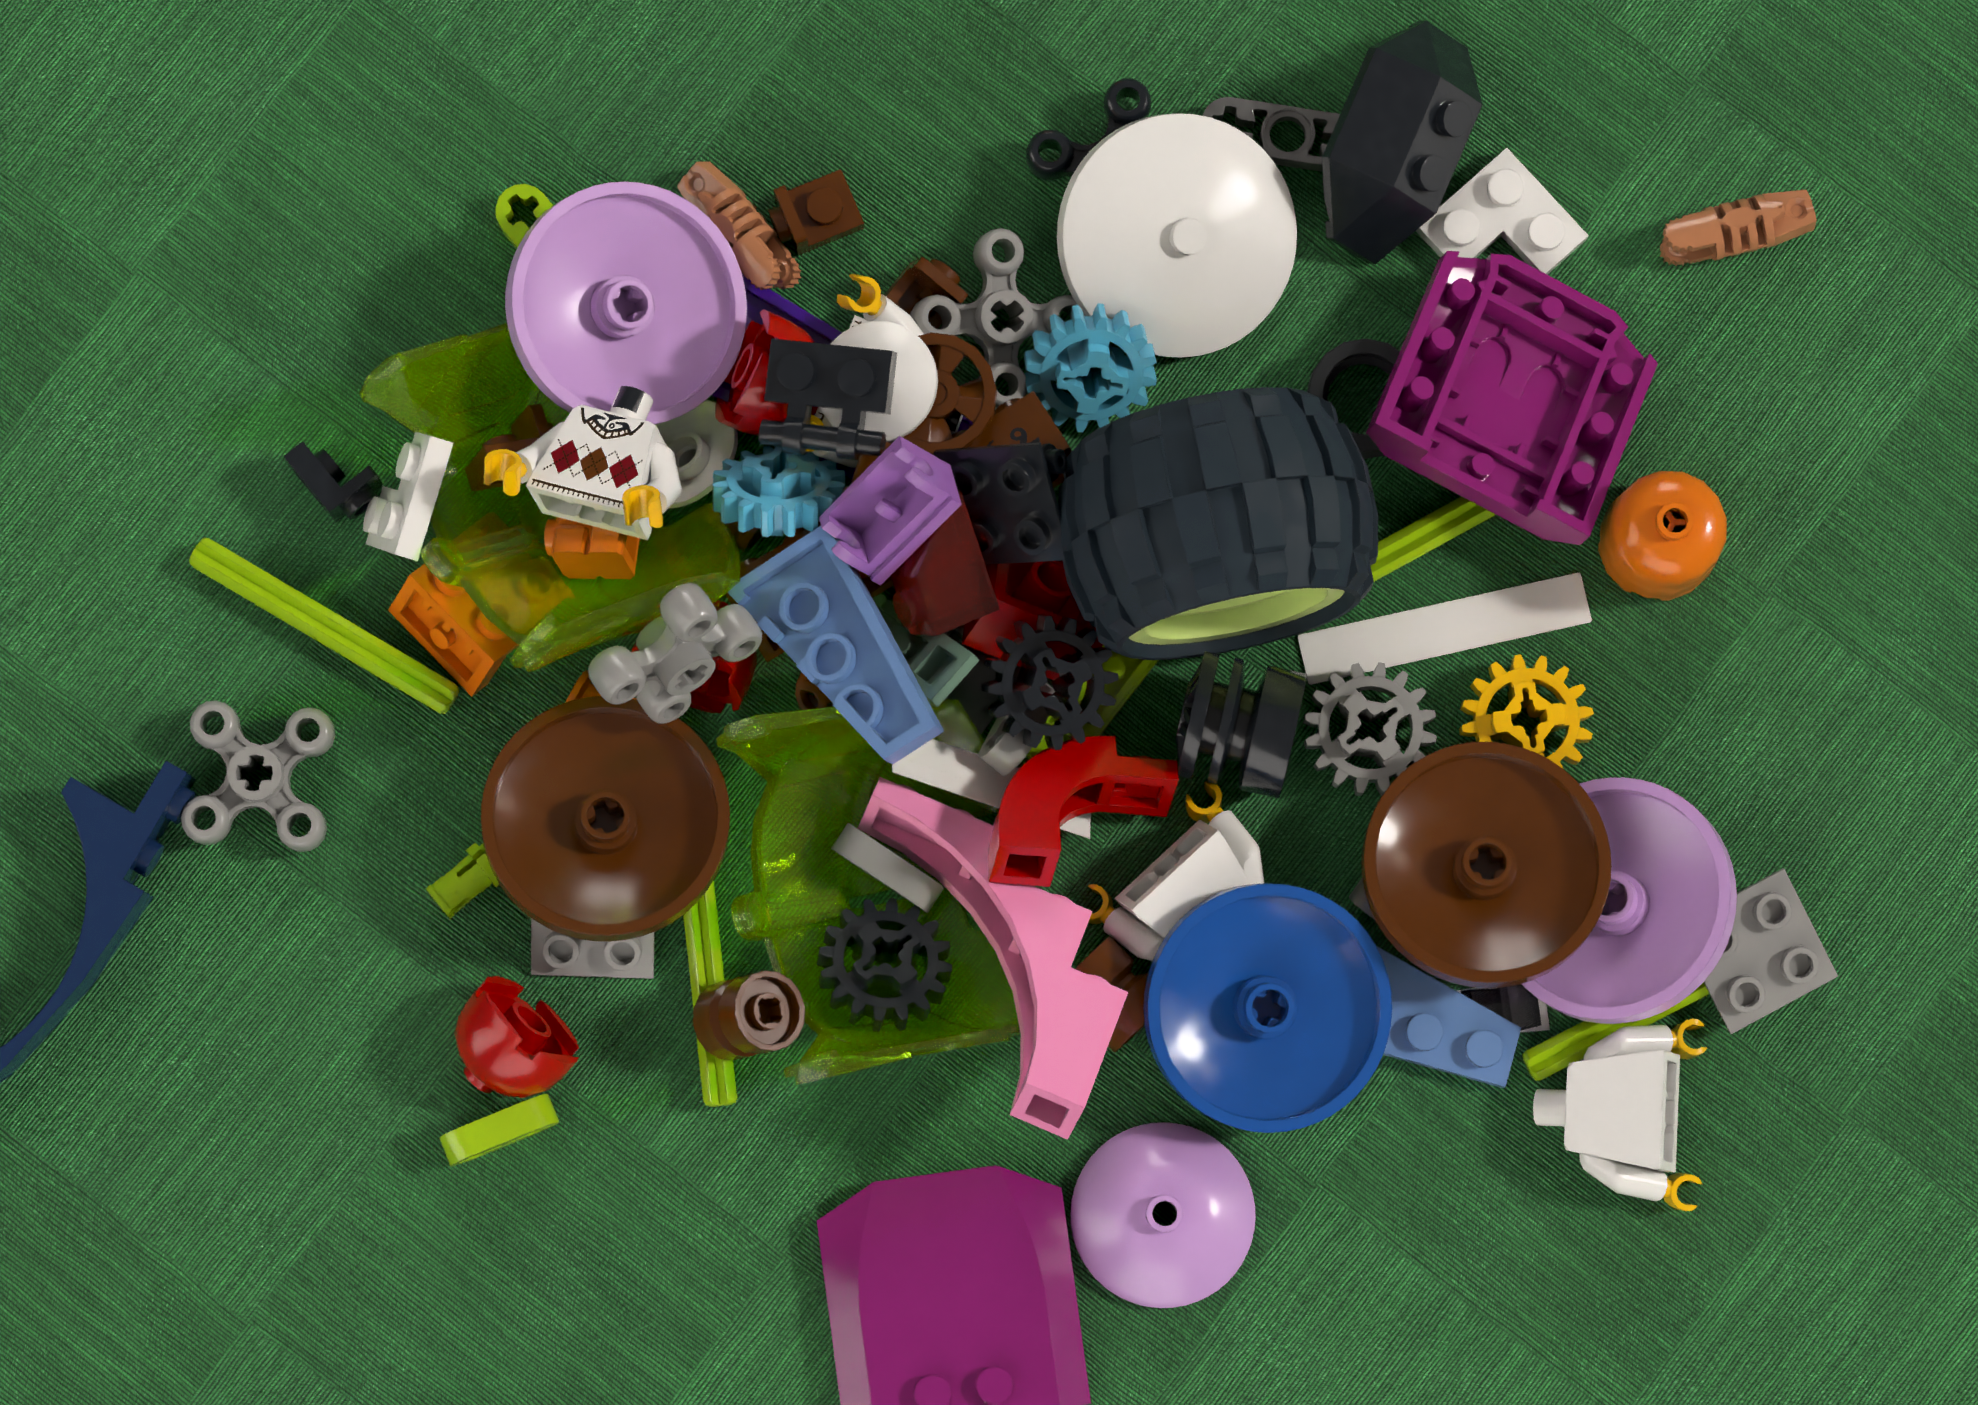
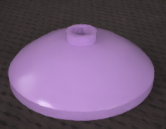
(1152, 1261)

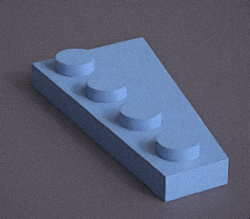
(840, 642)
(1445, 1028)

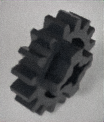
(1073, 672)
(883, 990)

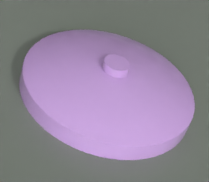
(626, 294)
(1663, 910)

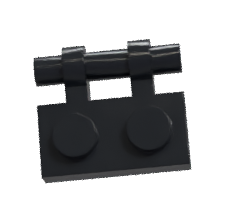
(831, 378)

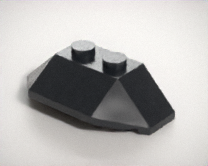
(1398, 140)

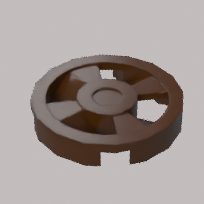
(973, 399)

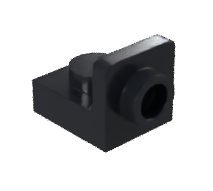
(322, 476)

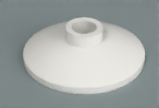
(913, 382)
(699, 449)

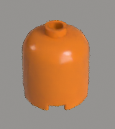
(1646, 554)

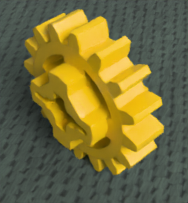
(1522, 688)

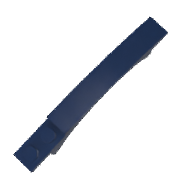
(115, 851)

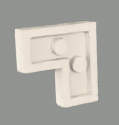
(1508, 204)
(402, 516)

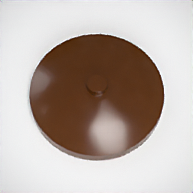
(604, 820)
(1486, 864)

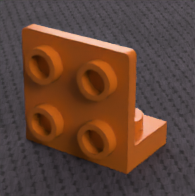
(451, 629)

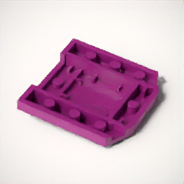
(1514, 394)
(954, 1292)

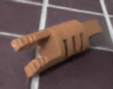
(1738, 227)
(753, 241)

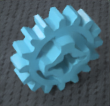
(1082, 345)
(776, 491)

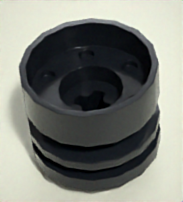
(1240, 724)

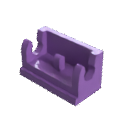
(891, 509)

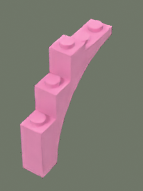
(1036, 934)

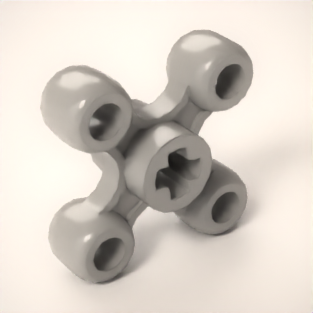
(997, 292)
(675, 653)
(243, 756)

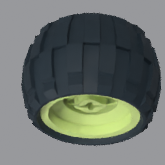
(1217, 523)

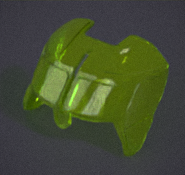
(489, 540)
(816, 784)

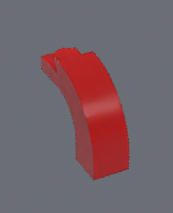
(1064, 786)

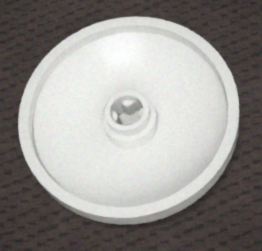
(1178, 231)

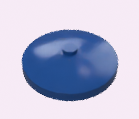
(1267, 1007)

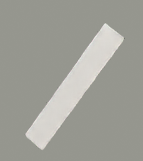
(1446, 627)

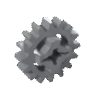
(1354, 705)

